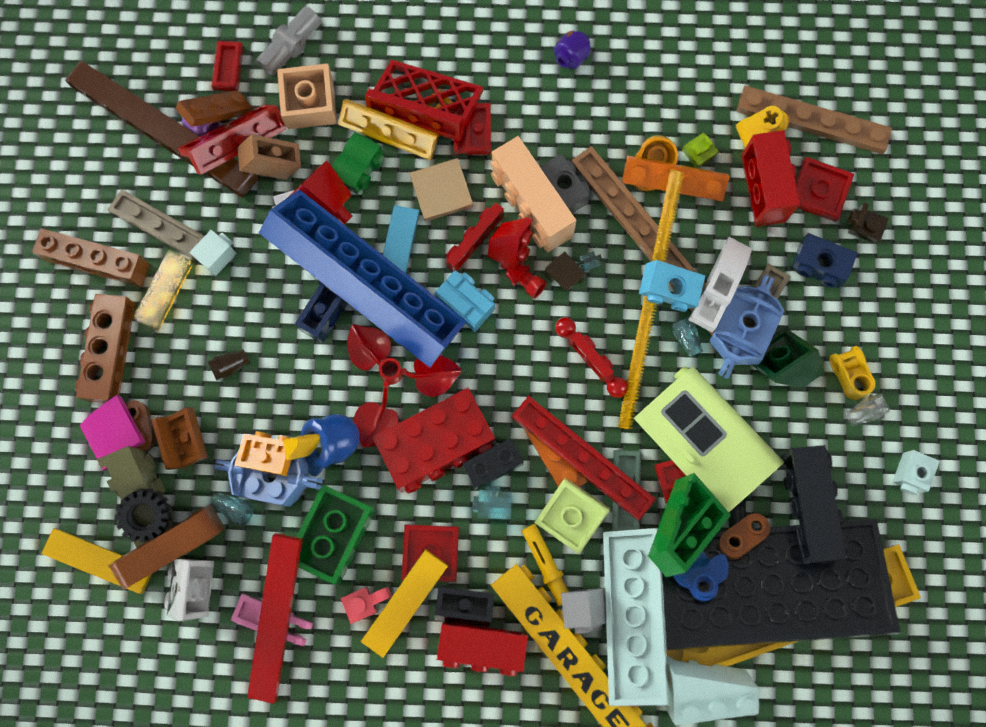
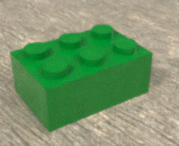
(332, 534)

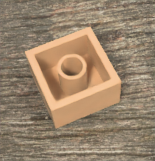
(307, 96)

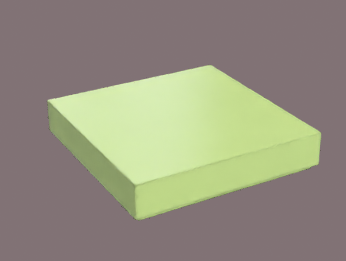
(572, 515)

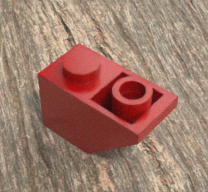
(511, 242)

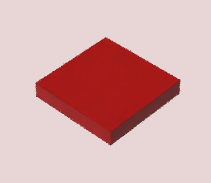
(823, 188)
(439, 540)

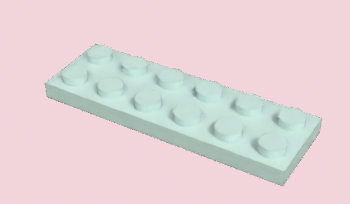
(634, 621)

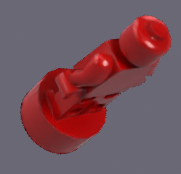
(533, 284)

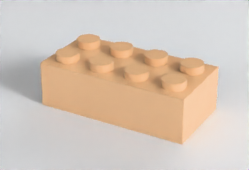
(532, 194)

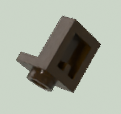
(867, 224)

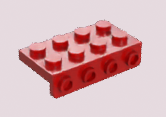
(434, 441)

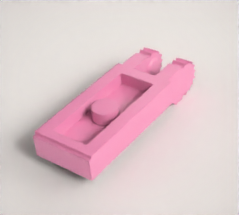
(248, 614)

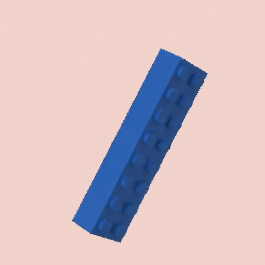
(362, 276)

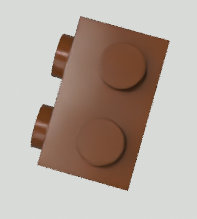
(180, 439)

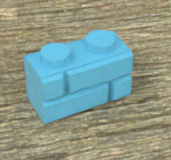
(466, 300)

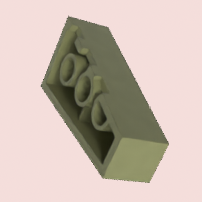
(131, 471)

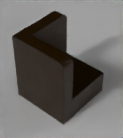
(564, 272)

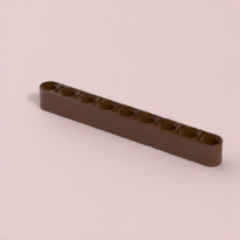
(152, 123)

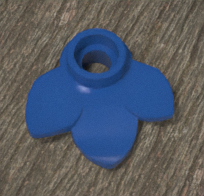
(704, 571)

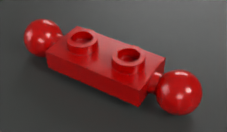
(601, 365)

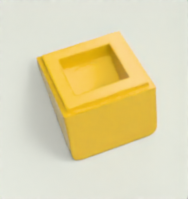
(300, 446)

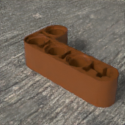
(167, 547)

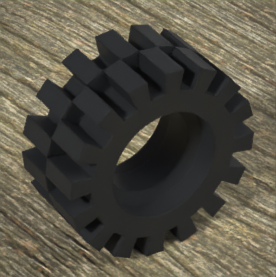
(129, 524)

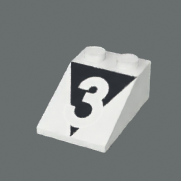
(189, 589)

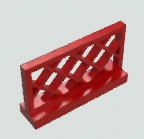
(416, 112)

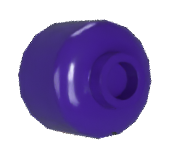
(572, 49)

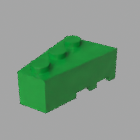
(686, 525)

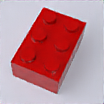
(770, 178)
(482, 648)

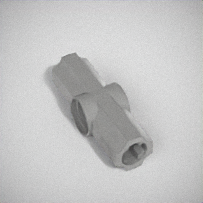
(289, 40)

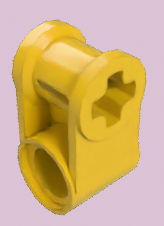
(761, 123)
(854, 369)

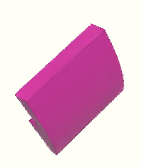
(111, 428)

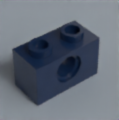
(838, 260)
(321, 313)

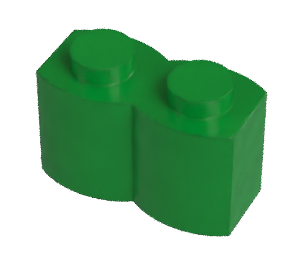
(358, 161)

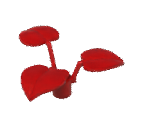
(373, 346)

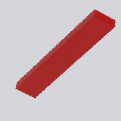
(583, 458)
(274, 618)

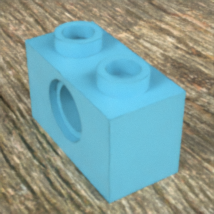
(686, 284)

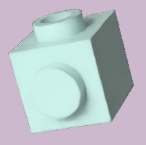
(214, 251)
(915, 472)

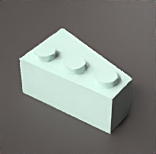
(709, 692)

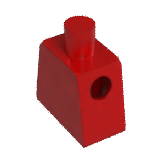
(327, 191)

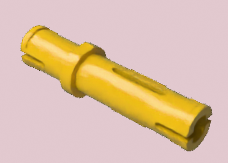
(548, 568)

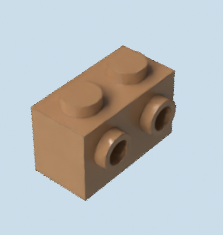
(269, 157)

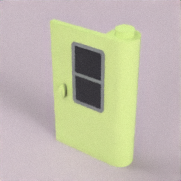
(708, 438)

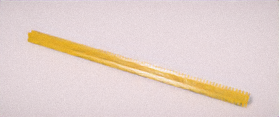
(648, 307)

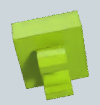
(700, 150)

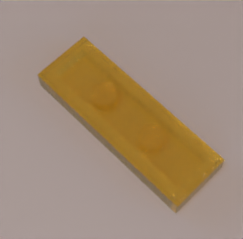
(163, 290)

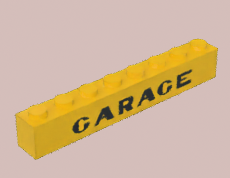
(563, 648)

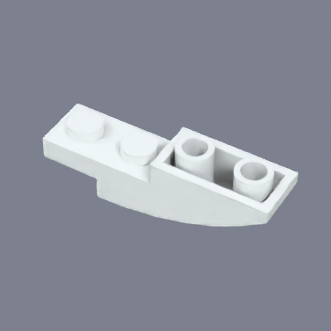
(721, 284)

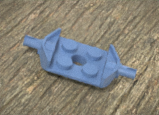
(742, 344)
(256, 486)

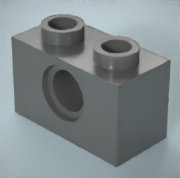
(563, 170)

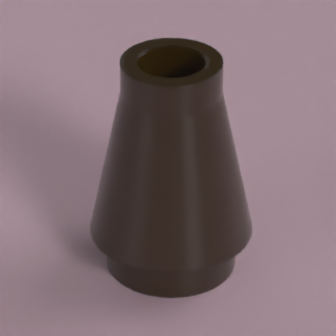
(227, 364)

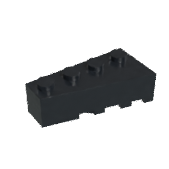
(815, 504)

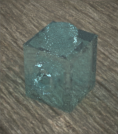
(493, 504)

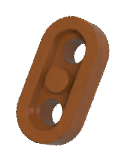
(144, 424)
(744, 535)

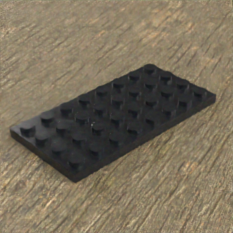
(781, 600)

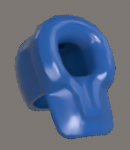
(338, 441)

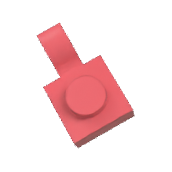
(362, 603)

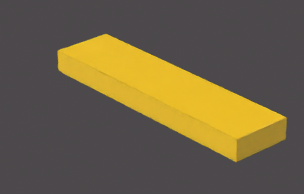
(388, 129)
(86, 557)
(404, 603)

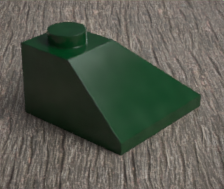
(791, 360)

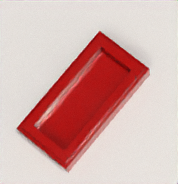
(227, 66)

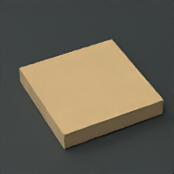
(441, 189)

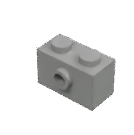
(584, 609)

